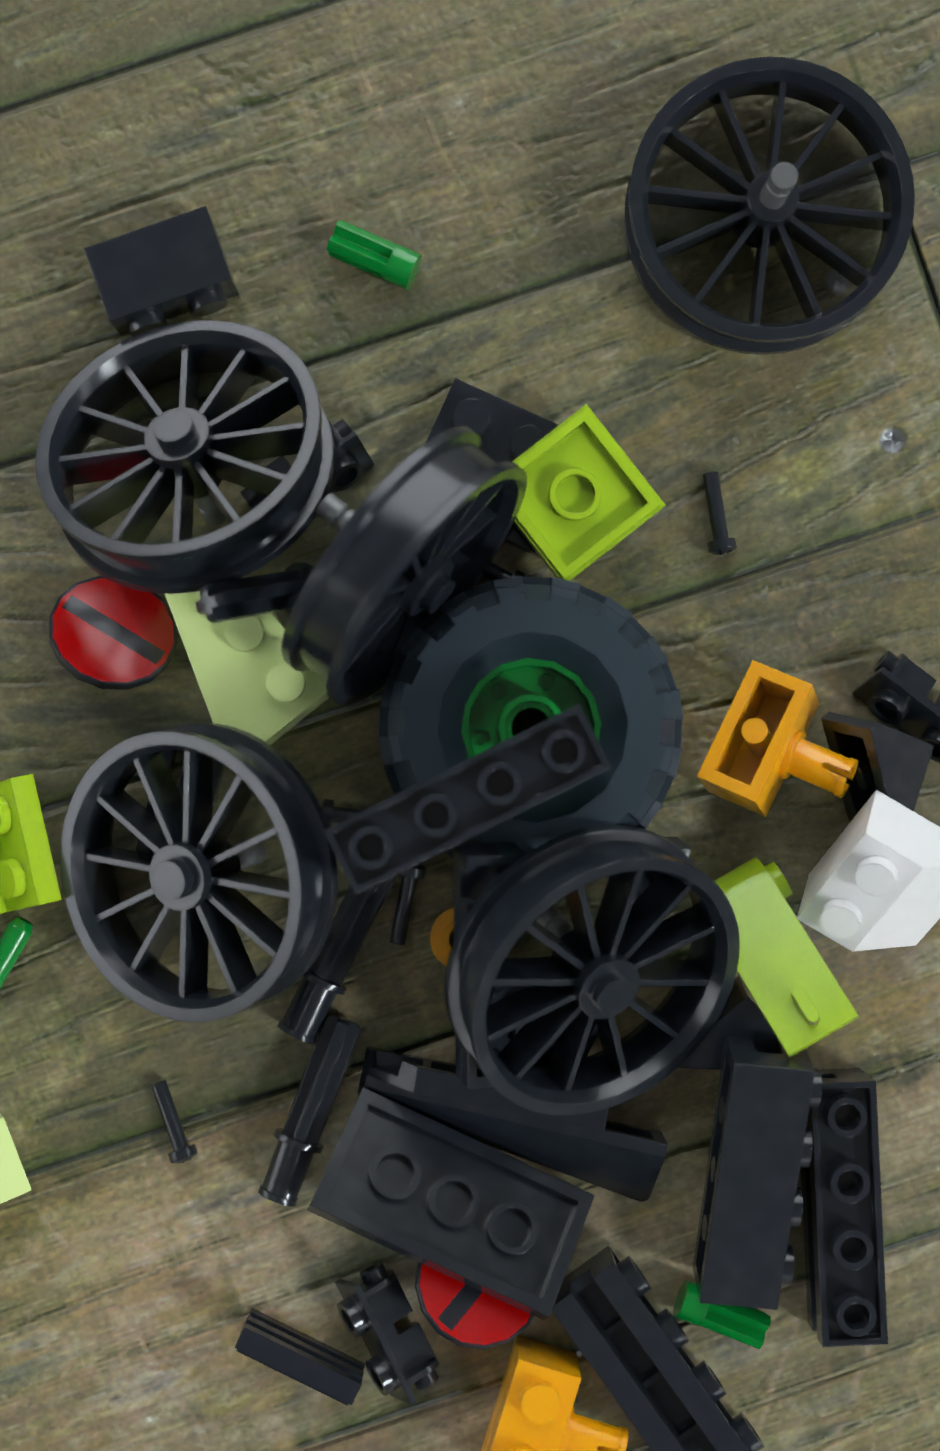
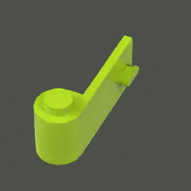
(781, 961)

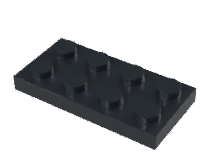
(452, 1204)

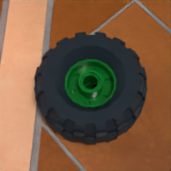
(541, 652)

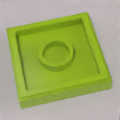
(581, 495)

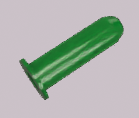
(12, 944)

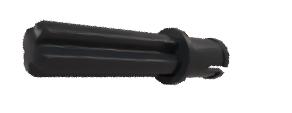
(253, 594)
(333, 963)
(310, 1110)

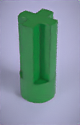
(374, 254)
(736, 1322)

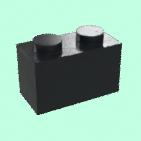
(162, 272)

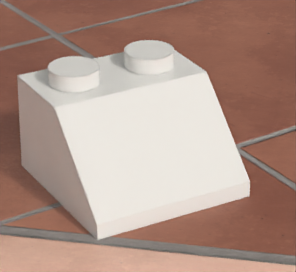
(877, 880)

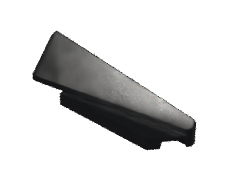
(580, 1145)

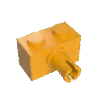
(767, 742)
(537, 1405)

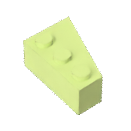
(244, 670)

